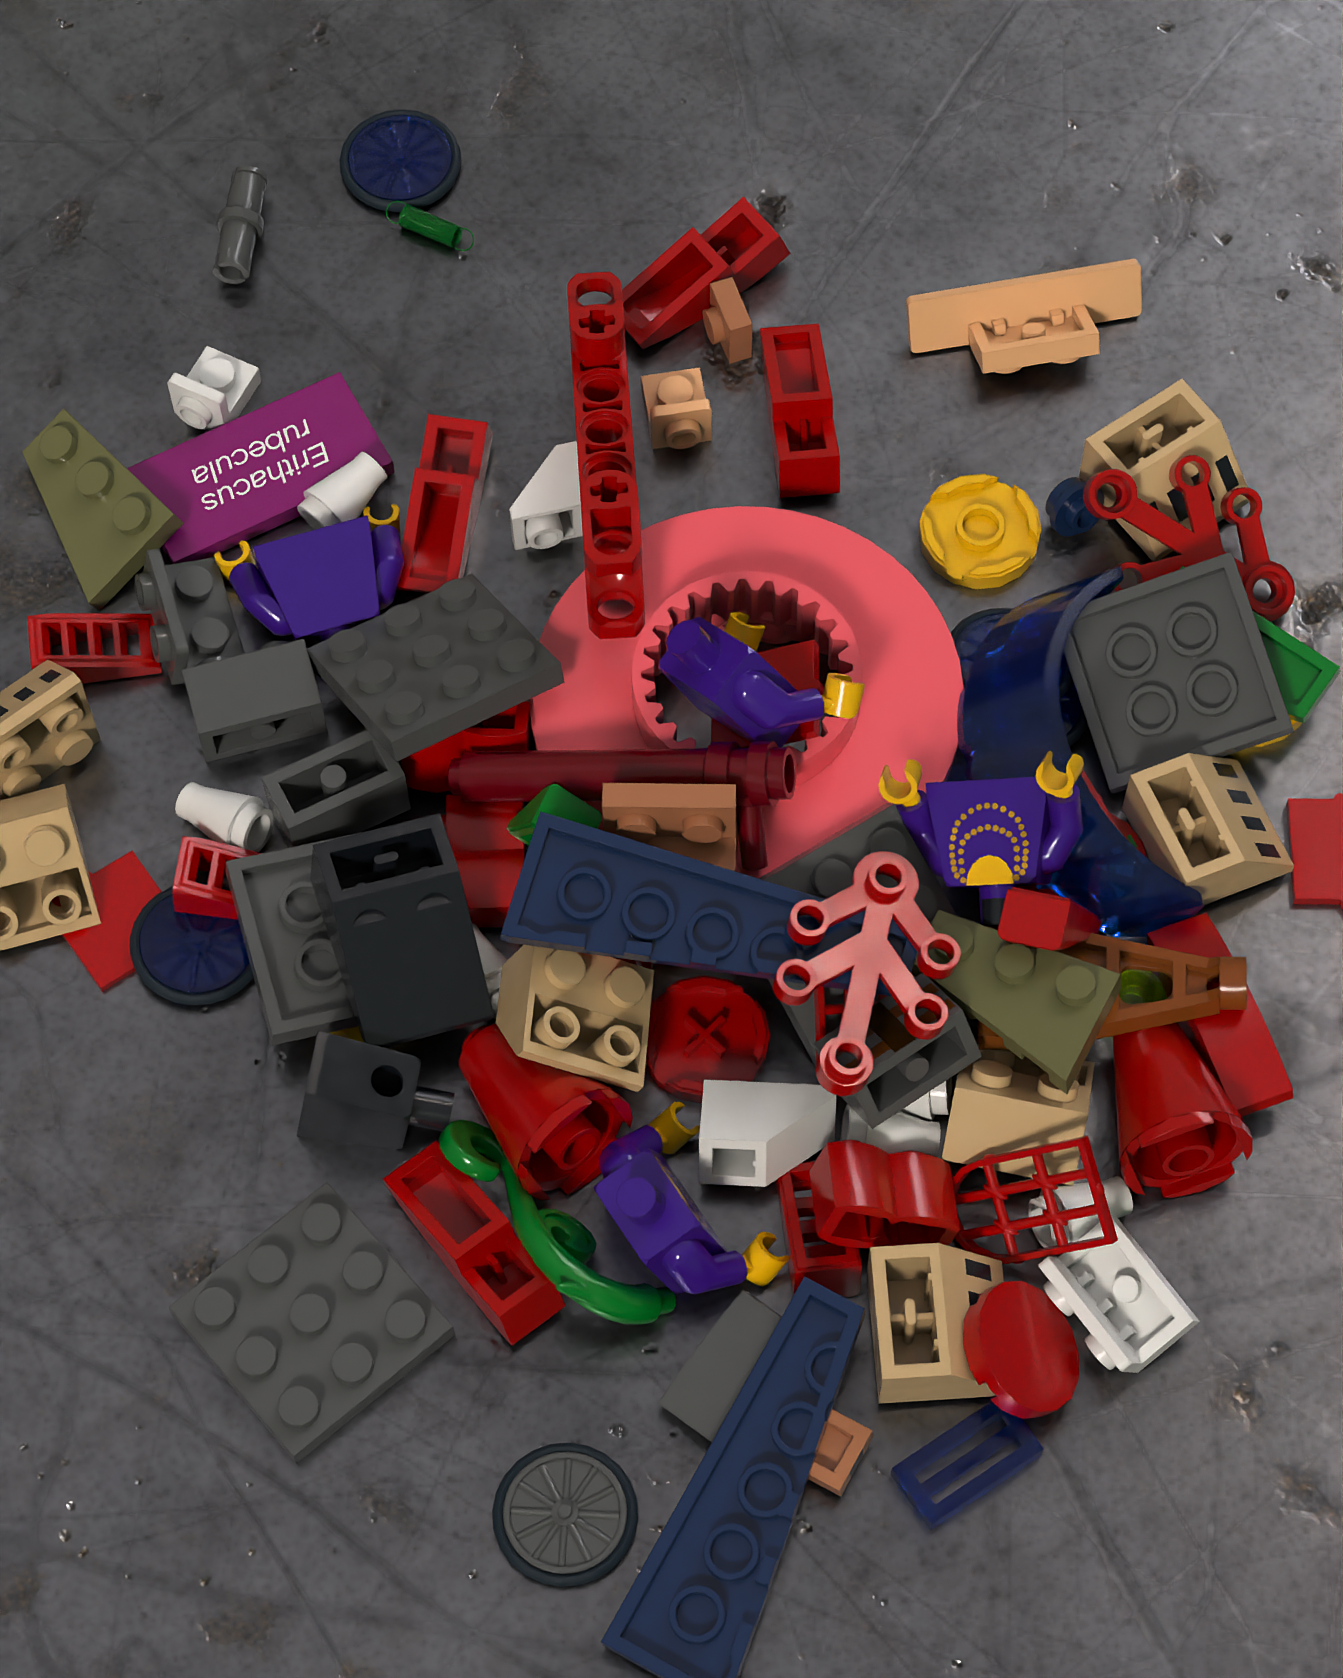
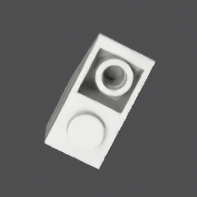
(550, 502)
(761, 1130)

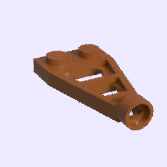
(1189, 978)

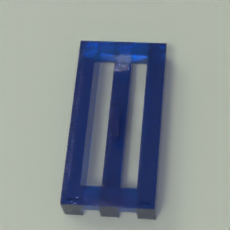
(920, 1494)

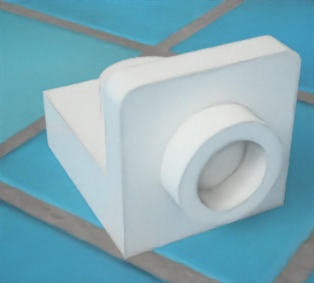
(213, 389)

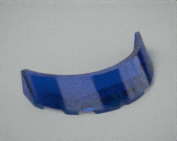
(1014, 718)

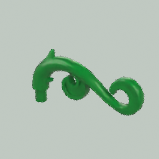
(552, 1237)

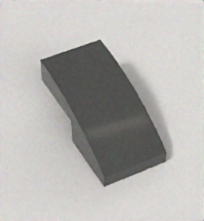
(720, 1365)

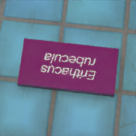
(257, 467)

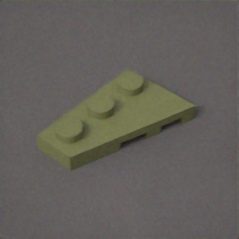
(96, 507)
(1027, 995)

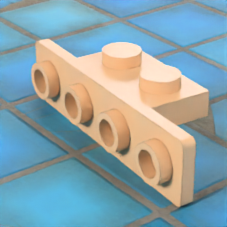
(1027, 317)

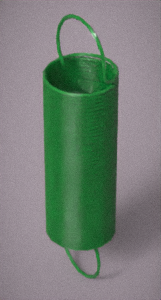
(430, 226)

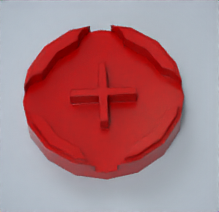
(705, 1032)
(1021, 1349)

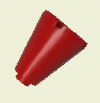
(541, 1114)
(1173, 1115)

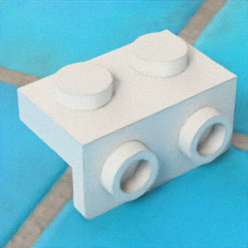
(1119, 1300)

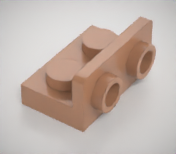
(676, 818)

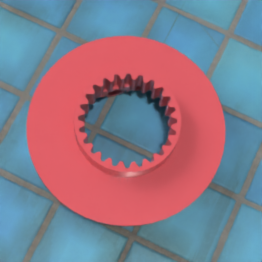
(803, 585)

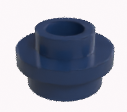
(1067, 508)

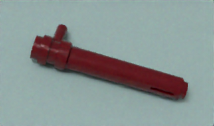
(760, 773)

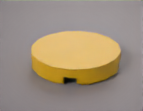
(979, 531)

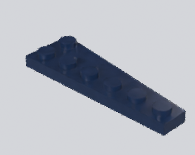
(657, 906)
(723, 1543)

